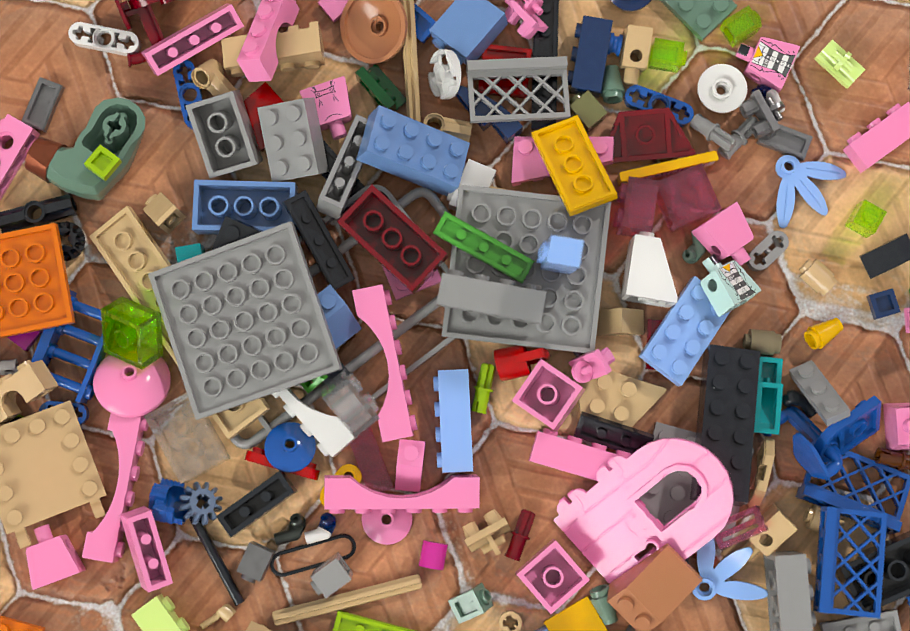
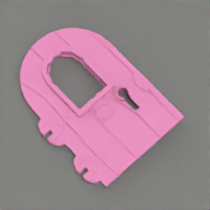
(614, 524)

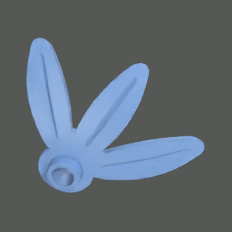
(808, 190)
(726, 568)

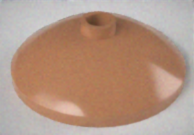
(362, 30)

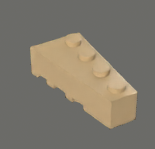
(294, 49)

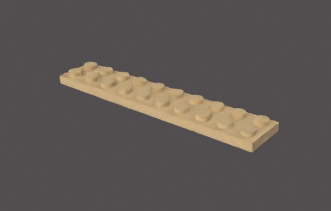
(132, 257)

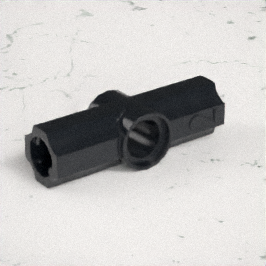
(52, 210)

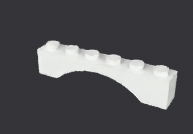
(327, 429)

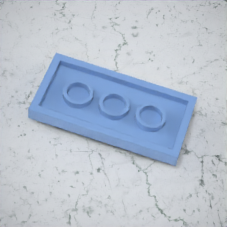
(683, 334)

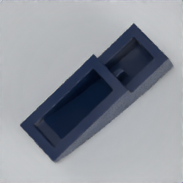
(506, 130)

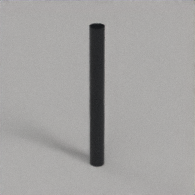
(218, 562)

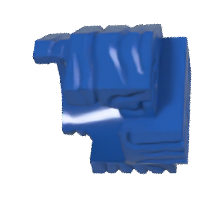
(165, 502)

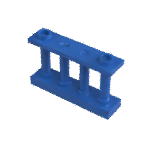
(48, 349)

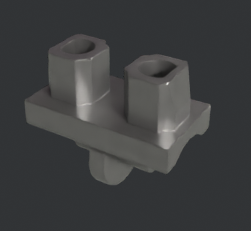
(767, 113)

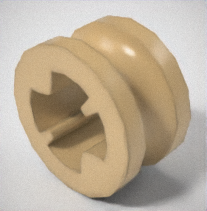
(515, 615)

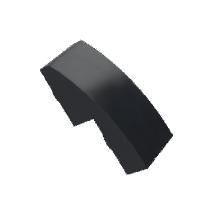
(887, 256)

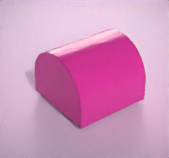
(433, 555)

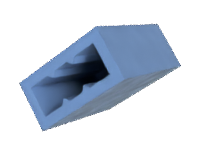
(468, 28)

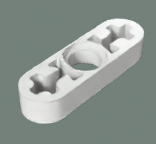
(86, 42)

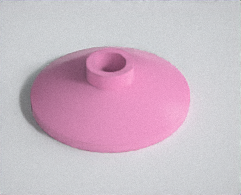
(387, 533)

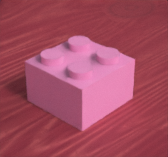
(548, 395)
(552, 576)

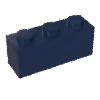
(589, 55)

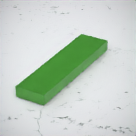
(483, 247)

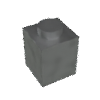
(255, 562)

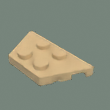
(619, 398)

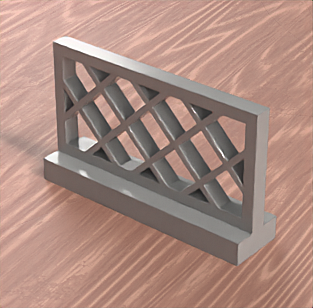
(522, 69)

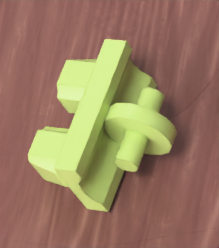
(839, 64)

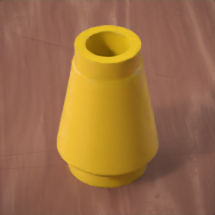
(822, 333)

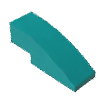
(769, 396)

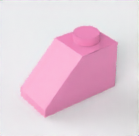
(409, 465)

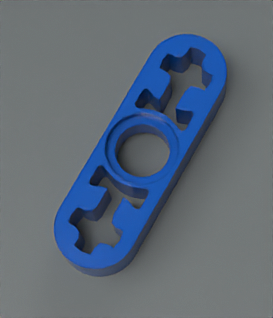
(179, 79)
(668, 101)

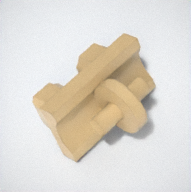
(489, 537)

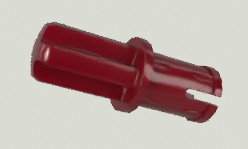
(520, 535)

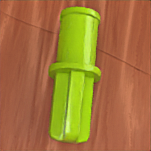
(483, 388)

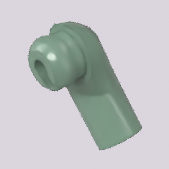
(694, 252)

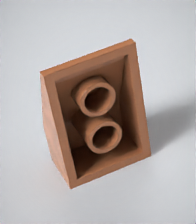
(653, 588)

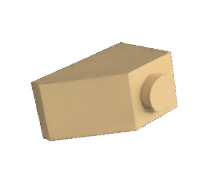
(163, 212)

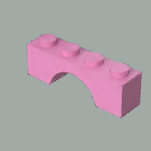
(258, 54)

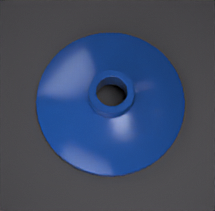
(289, 459)

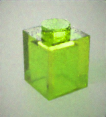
(741, 26)
(667, 55)
(865, 218)

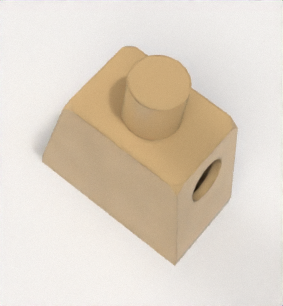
(637, 42)
(779, 530)

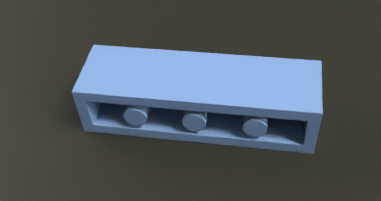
(560, 254)
(454, 421)

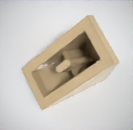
(620, 322)

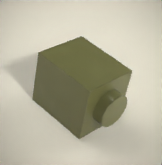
(587, 109)

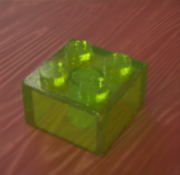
(132, 332)

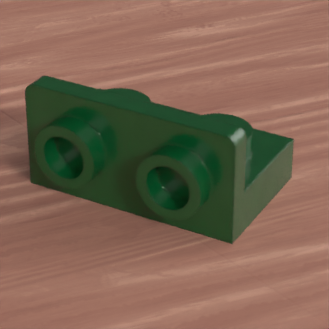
(380, 88)

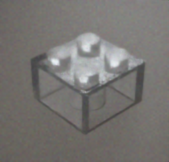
(349, 403)

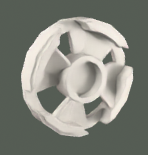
(441, 79)

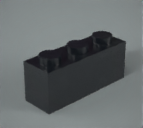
(256, 503)

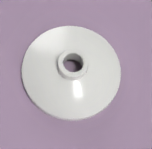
(730, 80)

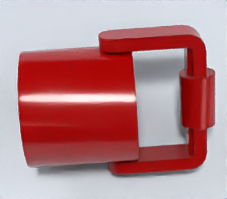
(517, 361)

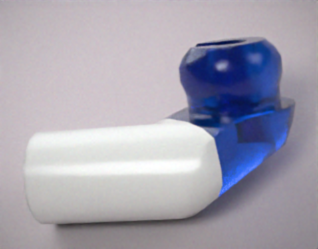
(768, 92)
(324, 529)

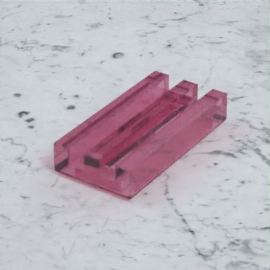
(759, 519)

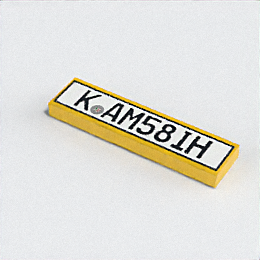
(669, 167)

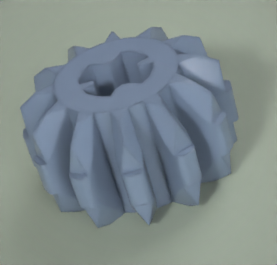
(191, 499)

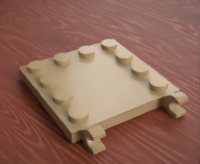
(45, 470)

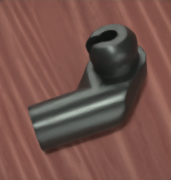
(293, 531)

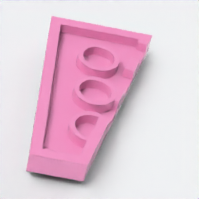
(529, 164)

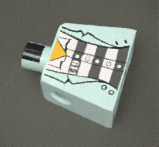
(727, 285)

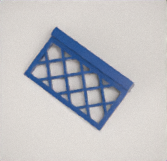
(823, 497)
(827, 559)

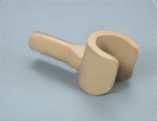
(224, 612)

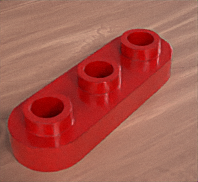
(258, 456)

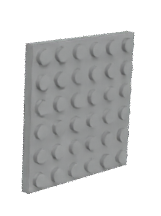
(523, 224)
(244, 321)

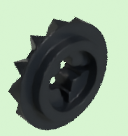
(75, 237)

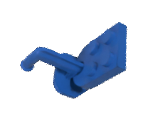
(814, 447)

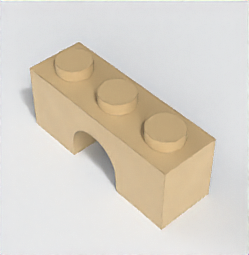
(31, 381)

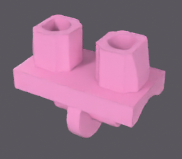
(532, 23)
(591, 365)

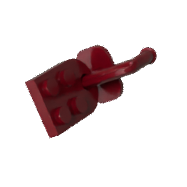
(148, 20)

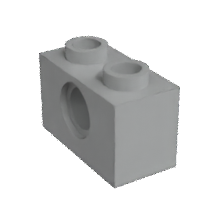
(331, 575)

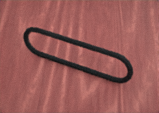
(306, 546)

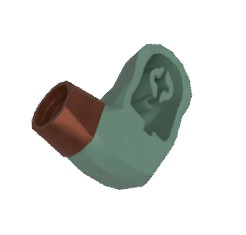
(114, 125)

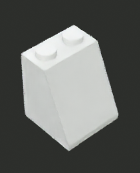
(647, 273)

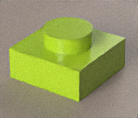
(102, 162)

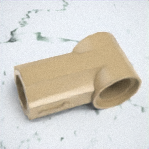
(211, 77)
(454, 127)

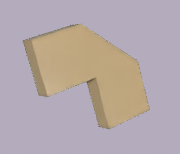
(764, 466)

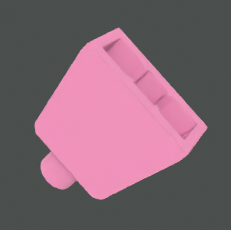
(726, 234)
(897, 426)
(51, 558)

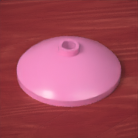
(131, 394)

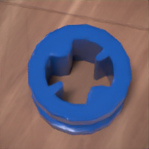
(615, 44)

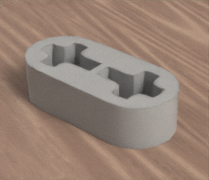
(772, 254)

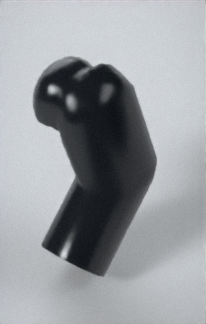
(798, 399)

